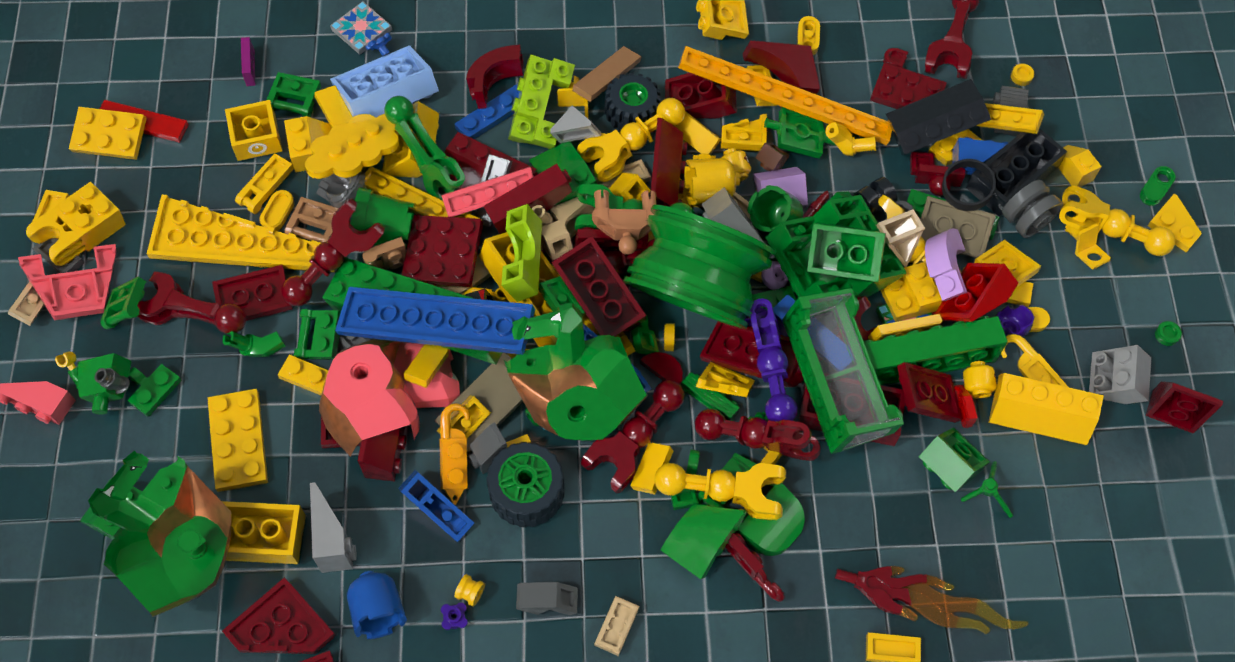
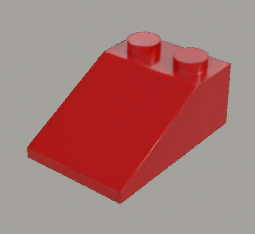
(987, 288)

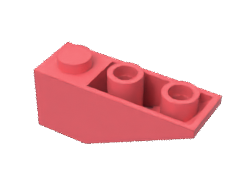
(40, 398)

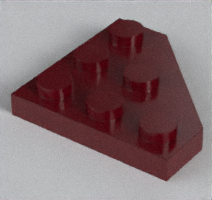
(279, 624)

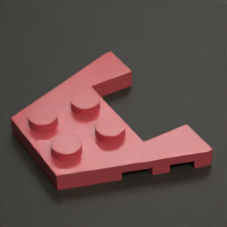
(73, 292)

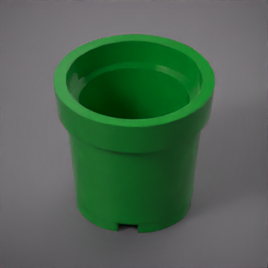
(389, 212)

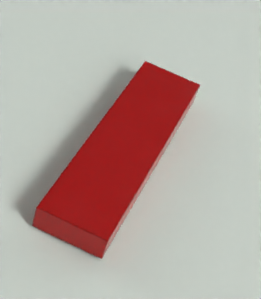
(156, 124)

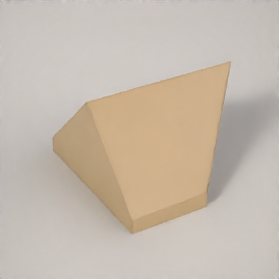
(902, 234)

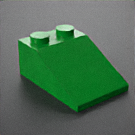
(566, 158)
(846, 251)

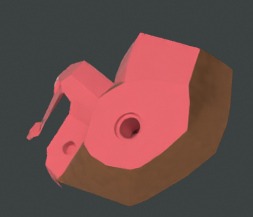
(369, 394)

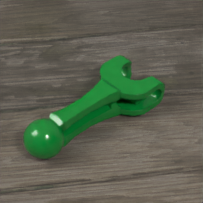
(433, 163)

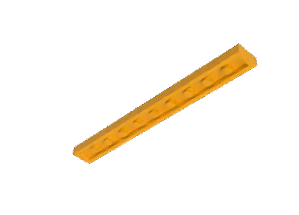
(784, 94)

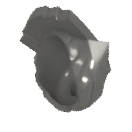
(339, 189)

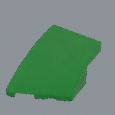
(702, 536)

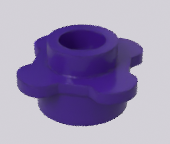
(454, 623)

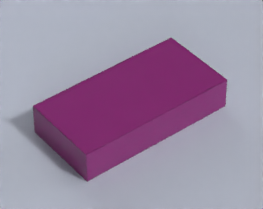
(248, 61)

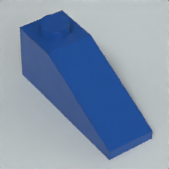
(436, 505)

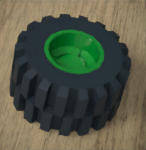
(631, 98)

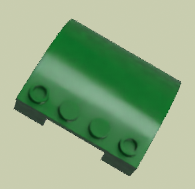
(793, 241)

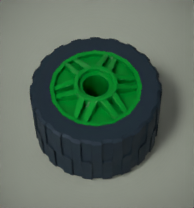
(525, 484)

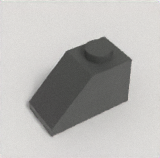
(486, 447)

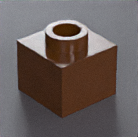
(771, 157)

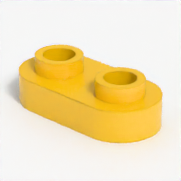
(809, 37)

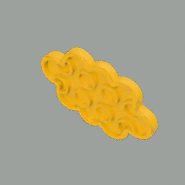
(352, 147)

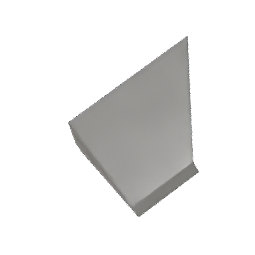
(574, 127)

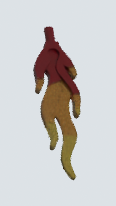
(918, 594)

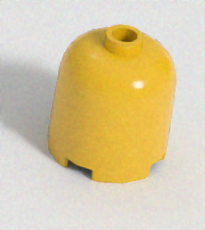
(708, 177)

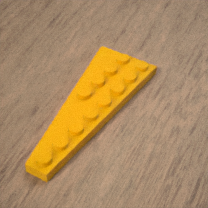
(206, 236)

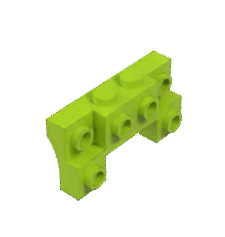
(533, 99)

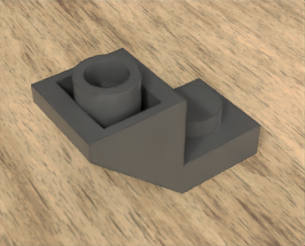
(545, 596)

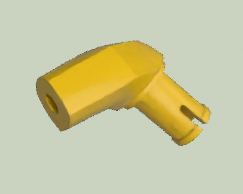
(846, 142)

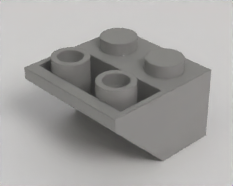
(1121, 374)

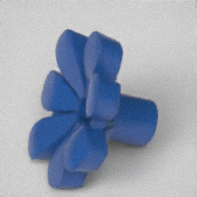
(380, 44)

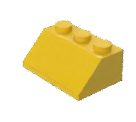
(402, 161)

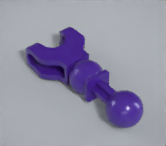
(772, 362)

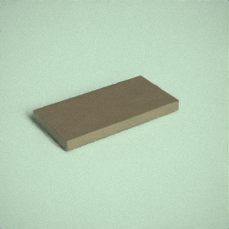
(495, 392)

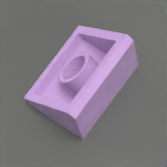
(789, 179)

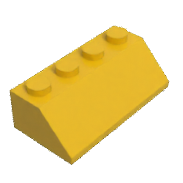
(1045, 408)

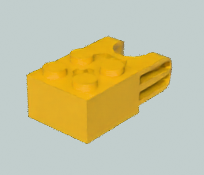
(78, 222)

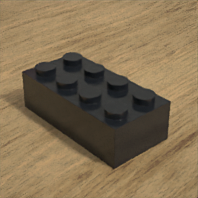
(1015, 166)

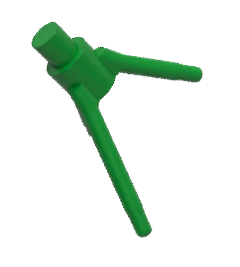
(989, 488)

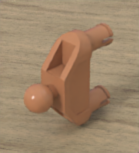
(623, 224)

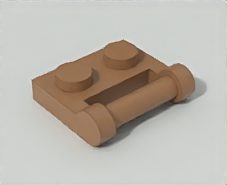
(312, 214)
(391, 254)

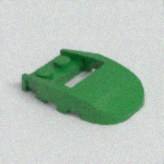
(763, 535)

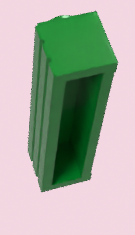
(710, 398)

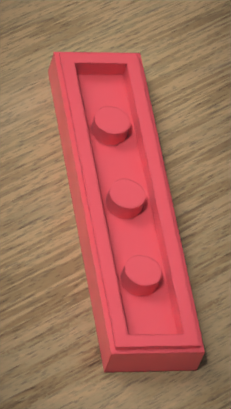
(482, 193)

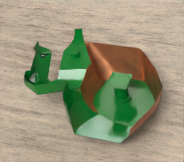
(578, 384)
(170, 536)

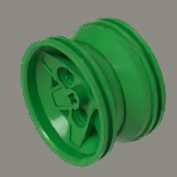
(700, 265)

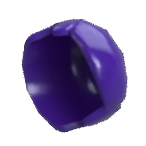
(1016, 320)

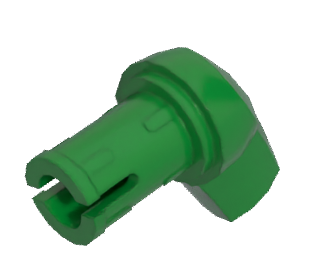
(253, 345)

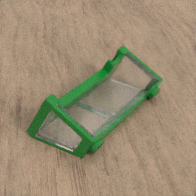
(839, 370)

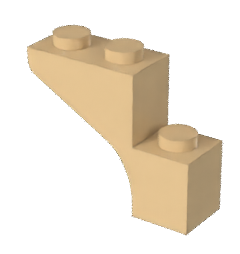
(557, 235)

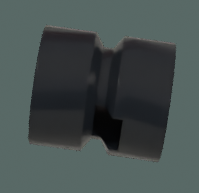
(874, 191)

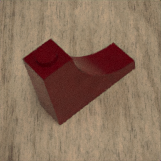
(789, 62)

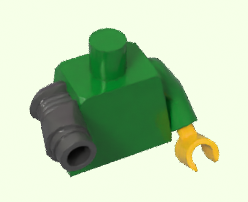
(98, 378)

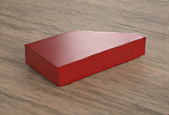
(966, 406)

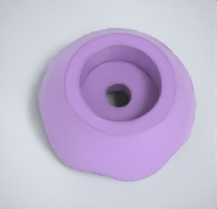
(769, 278)

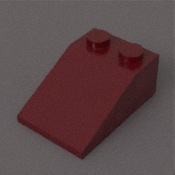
(701, 96)
(1181, 406)

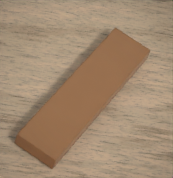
(599, 78)

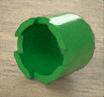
(773, 206)

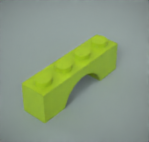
(525, 231)

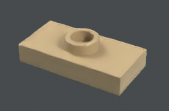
(616, 626)

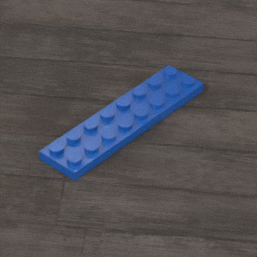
(432, 319)

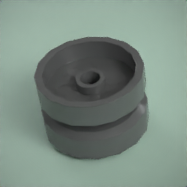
(1032, 208)

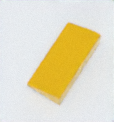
(477, 414)

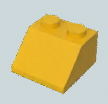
(300, 135)

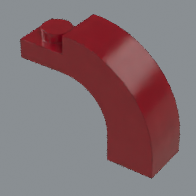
(490, 68)

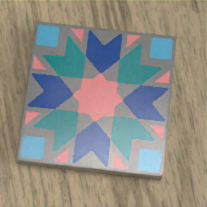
(360, 27)

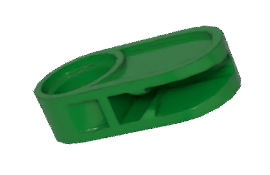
(1156, 189)

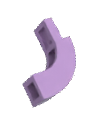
(942, 263)

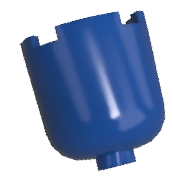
(375, 605)

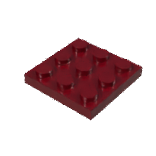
(443, 250)

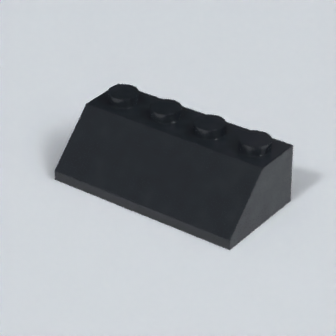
(938, 116)

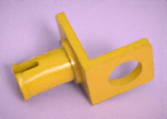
(569, 98)
(1087, 245)

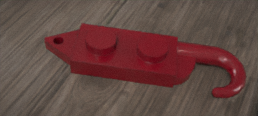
(753, 566)

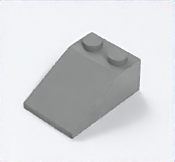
(725, 210)
(330, 544)

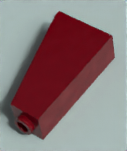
(543, 190)

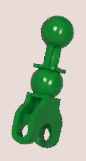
(586, 195)

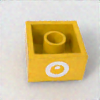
(253, 130)

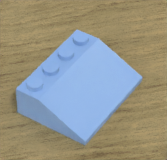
(374, 83)

